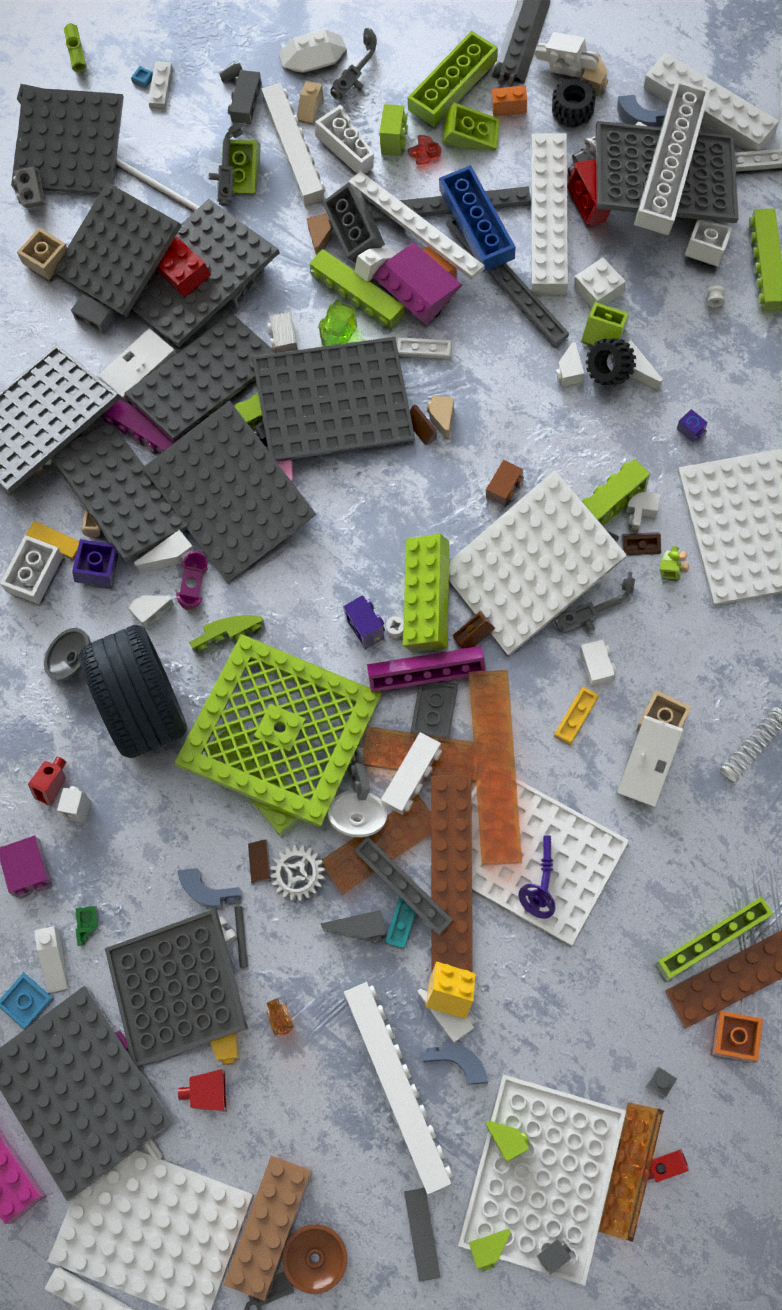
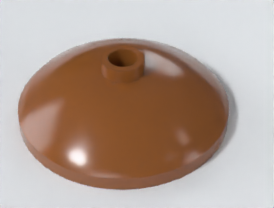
(309, 1275)

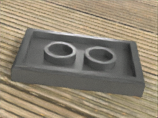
(434, 709)

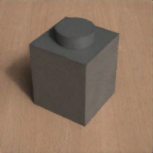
(661, 1082)
(554, 1256)

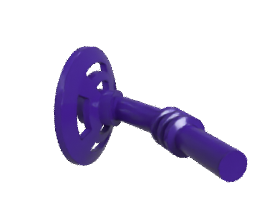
(541, 896)

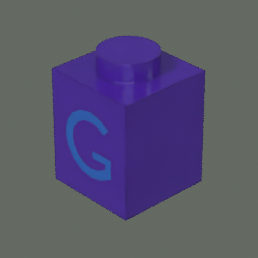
(692, 426)

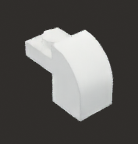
(644, 505)

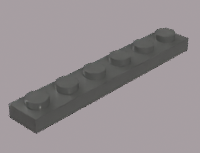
(404, 885)

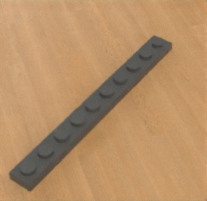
(437, 206)
(521, 295)

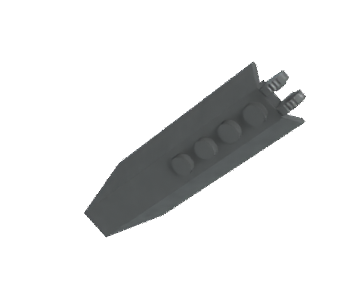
(521, 40)

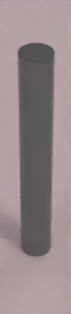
(241, 937)

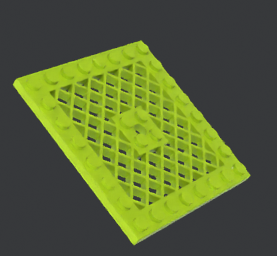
(280, 798)

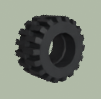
(573, 91)
(598, 361)

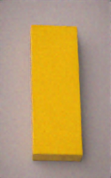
(66, 544)
(576, 715)

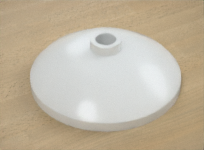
(357, 817)

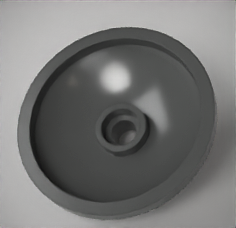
(62, 656)

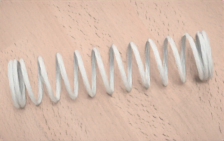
(724, 769)

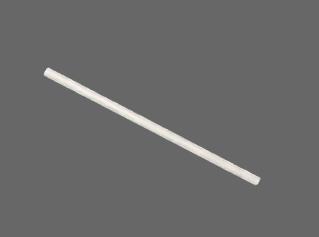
(157, 185)

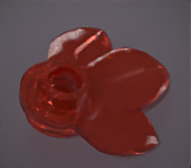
(423, 151)

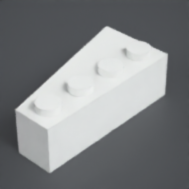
(344, 140)

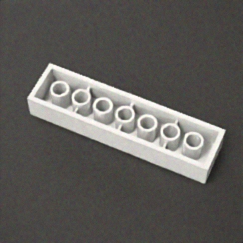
(724, 110)

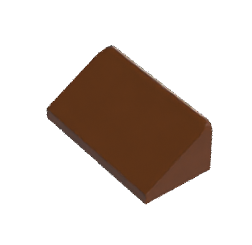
(422, 426)
(641, 543)
(473, 631)
(259, 861)

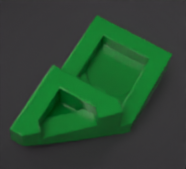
(86, 923)

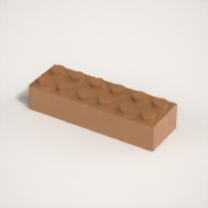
(268, 1228)

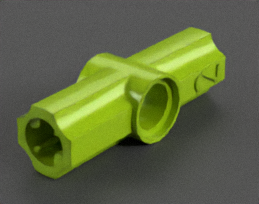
(74, 47)

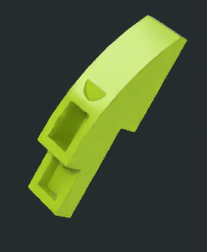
(233, 626)

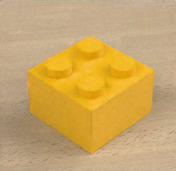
(450, 990)

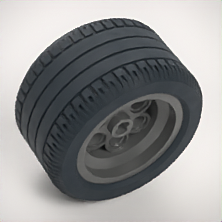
(132, 691)

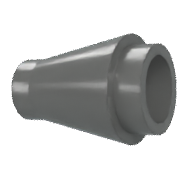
(230, 71)

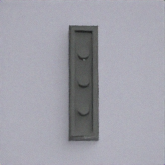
(422, 1234)

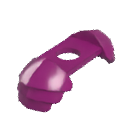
(194, 566)

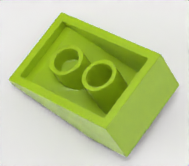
(470, 128)
(245, 160)

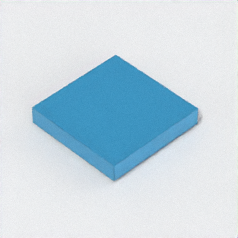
(25, 1001)

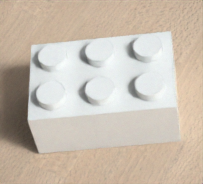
(31, 569)

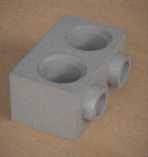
(33, 186)

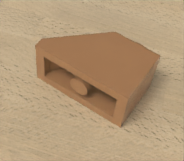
(320, 231)

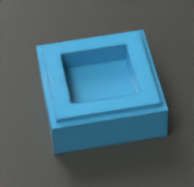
(142, 76)

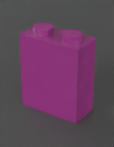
(24, 866)

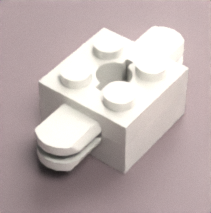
(567, 55)

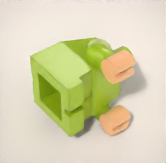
(671, 564)

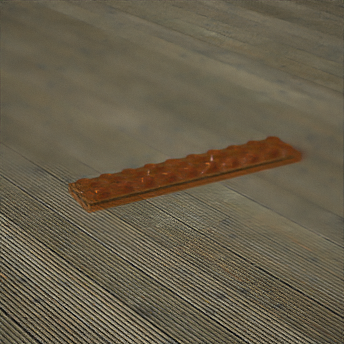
(495, 768)

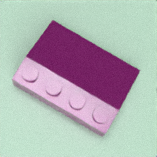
(417, 282)

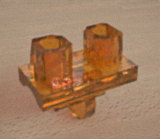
(279, 1017)

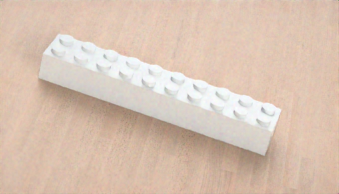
(672, 158)
(549, 214)
(398, 1089)

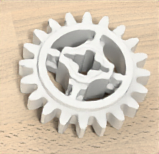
(294, 879)

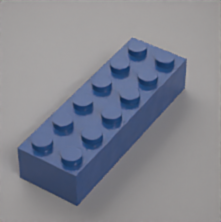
(477, 218)

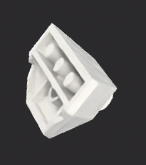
(312, 51)

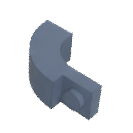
(632, 112)
(210, 898)
(462, 1057)

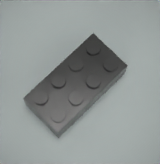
(352, 221)

